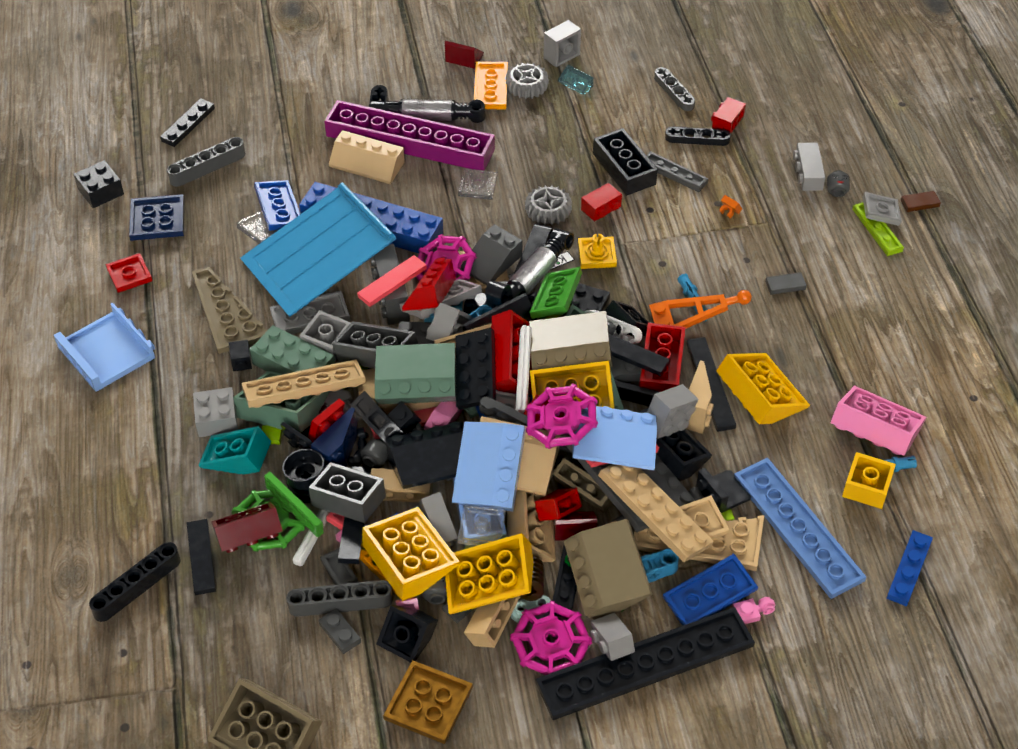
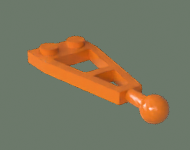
(662, 315)

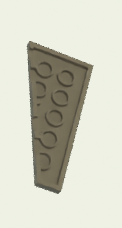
(225, 313)

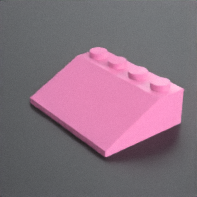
(878, 420)

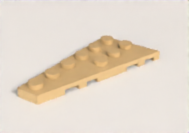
(742, 540)

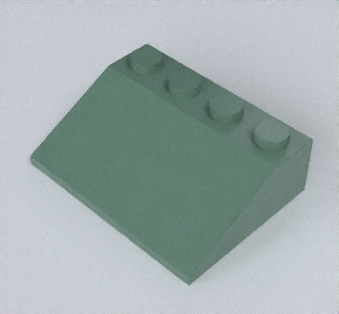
(415, 373)
(293, 412)

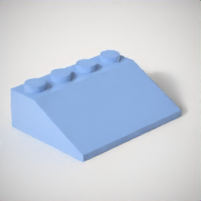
(619, 439)
(489, 465)

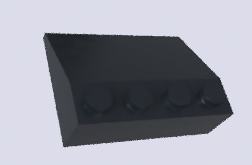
(425, 454)

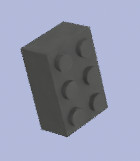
(347, 492)

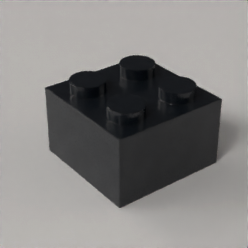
(98, 184)

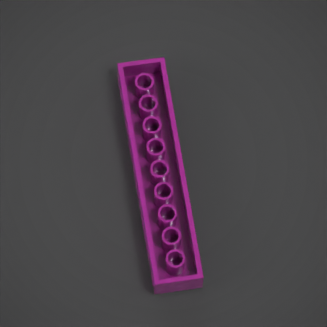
(417, 135)

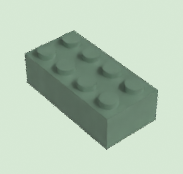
(286, 353)

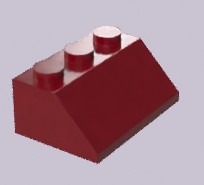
(247, 527)

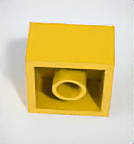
(868, 480)

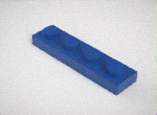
(909, 568)

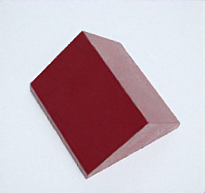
(462, 54)
(573, 524)

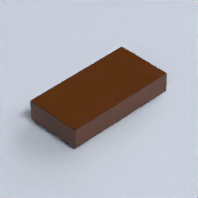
(920, 201)

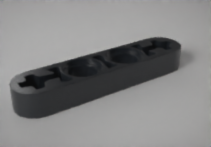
(673, 134)

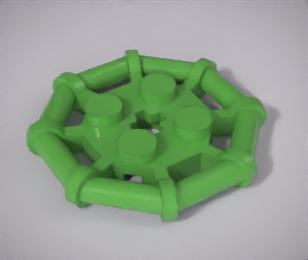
(283, 514)

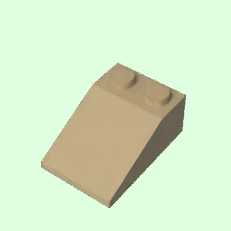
(701, 389)

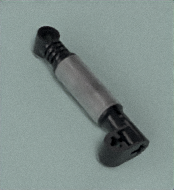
(428, 109)
(531, 271)

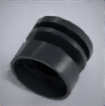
(301, 471)

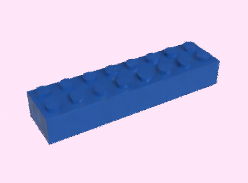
(409, 226)

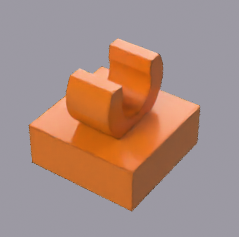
(731, 205)

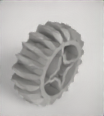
(527, 80)
(548, 205)

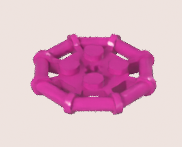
(449, 252)
(563, 425)
(539, 633)

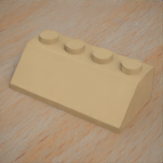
(367, 157)
(526, 521)

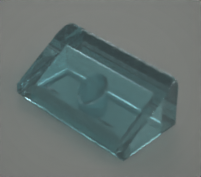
(576, 79)

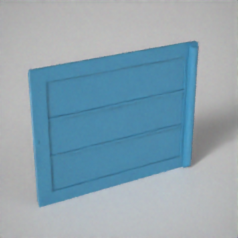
(317, 249)

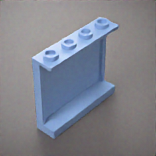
(106, 349)

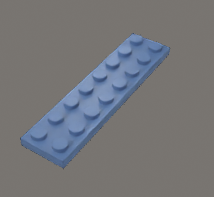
(800, 528)

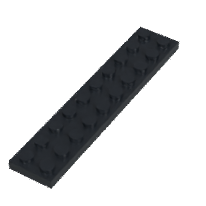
(652, 662)

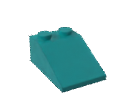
(236, 451)

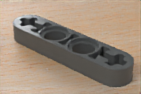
(685, 100)

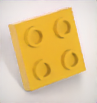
(597, 252)

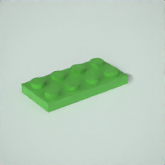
(556, 293)

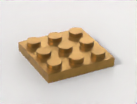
(428, 702)

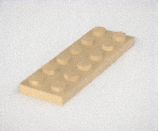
(303, 383)
(657, 510)

